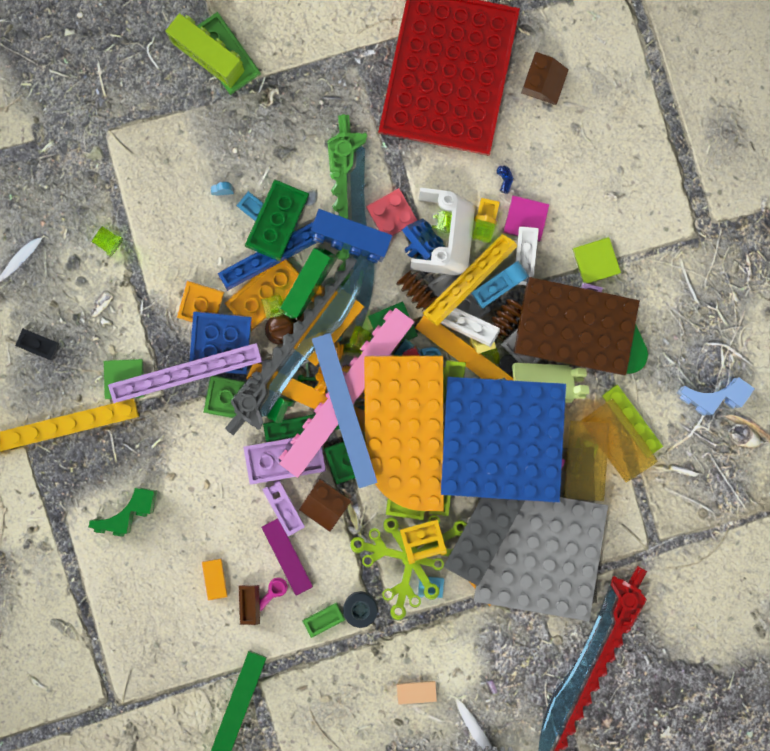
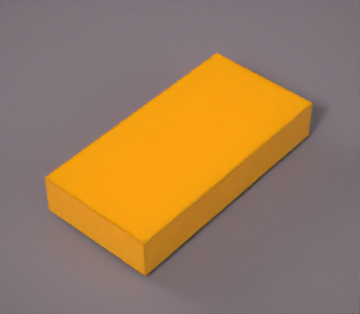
(214, 579)

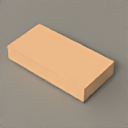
(416, 692)

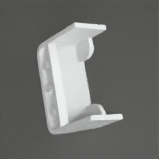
(455, 257)

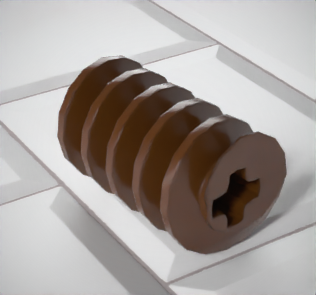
(416, 290)
(507, 317)

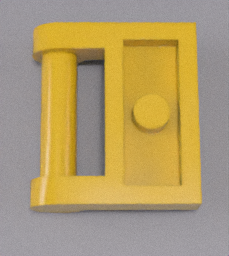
(421, 535)

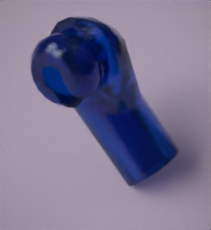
(505, 173)

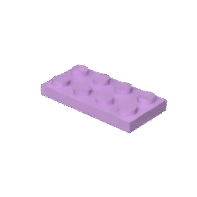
(264, 461)

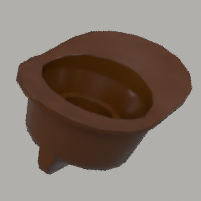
(280, 326)

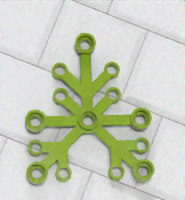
(403, 588)

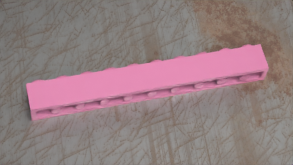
(325, 421)

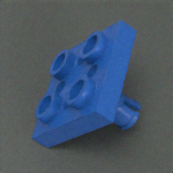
(422, 239)

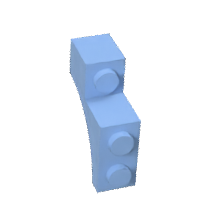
(706, 403)

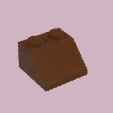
(545, 79)
(325, 505)

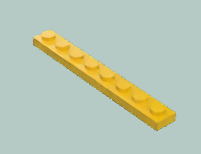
(68, 424)

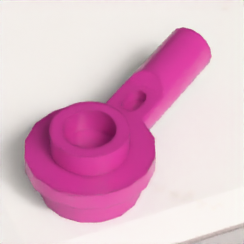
(277, 588)

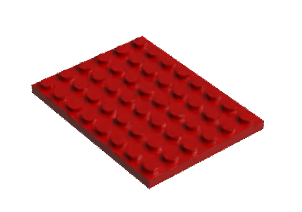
(449, 73)

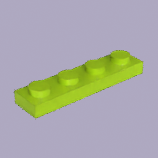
(634, 417)

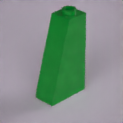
(308, 281)

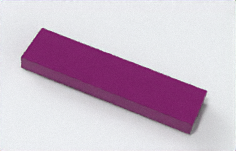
(287, 557)

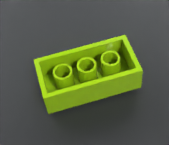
(205, 50)

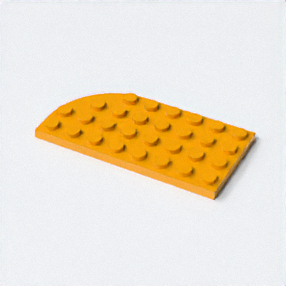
(406, 428)

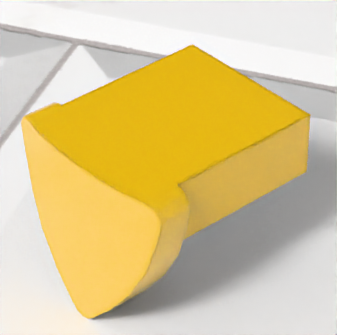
(487, 211)

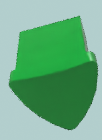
(279, 409)

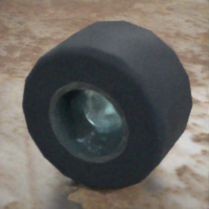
(360, 609)

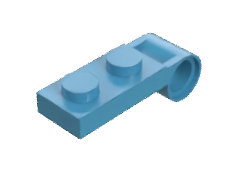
(500, 284)

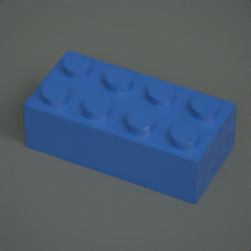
(350, 236)

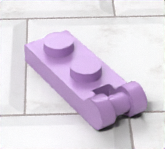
(284, 508)

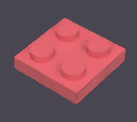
(391, 213)

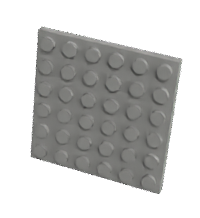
(548, 560)

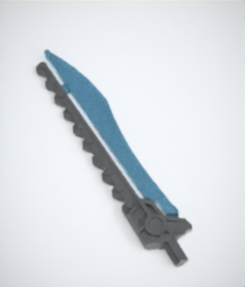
(254, 391)

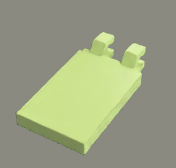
(553, 374)

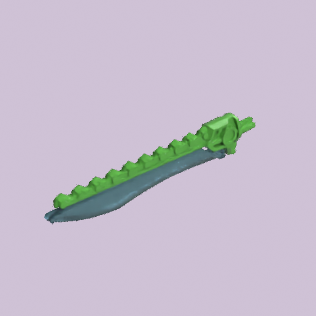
(341, 154)

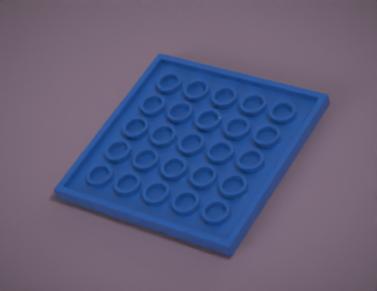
(503, 439)

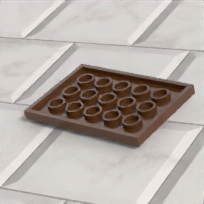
(576, 326)

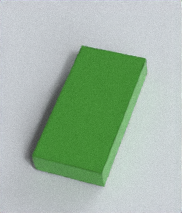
(324, 620)

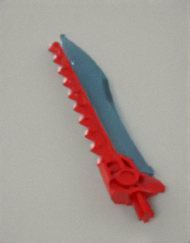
(624, 613)

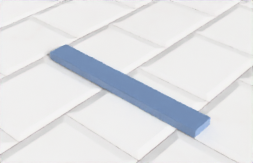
(344, 410)

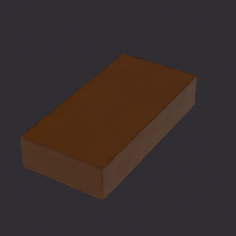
(249, 604)

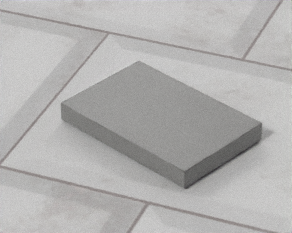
(468, 305)

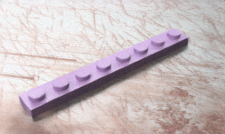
(185, 373)

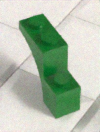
(141, 502)

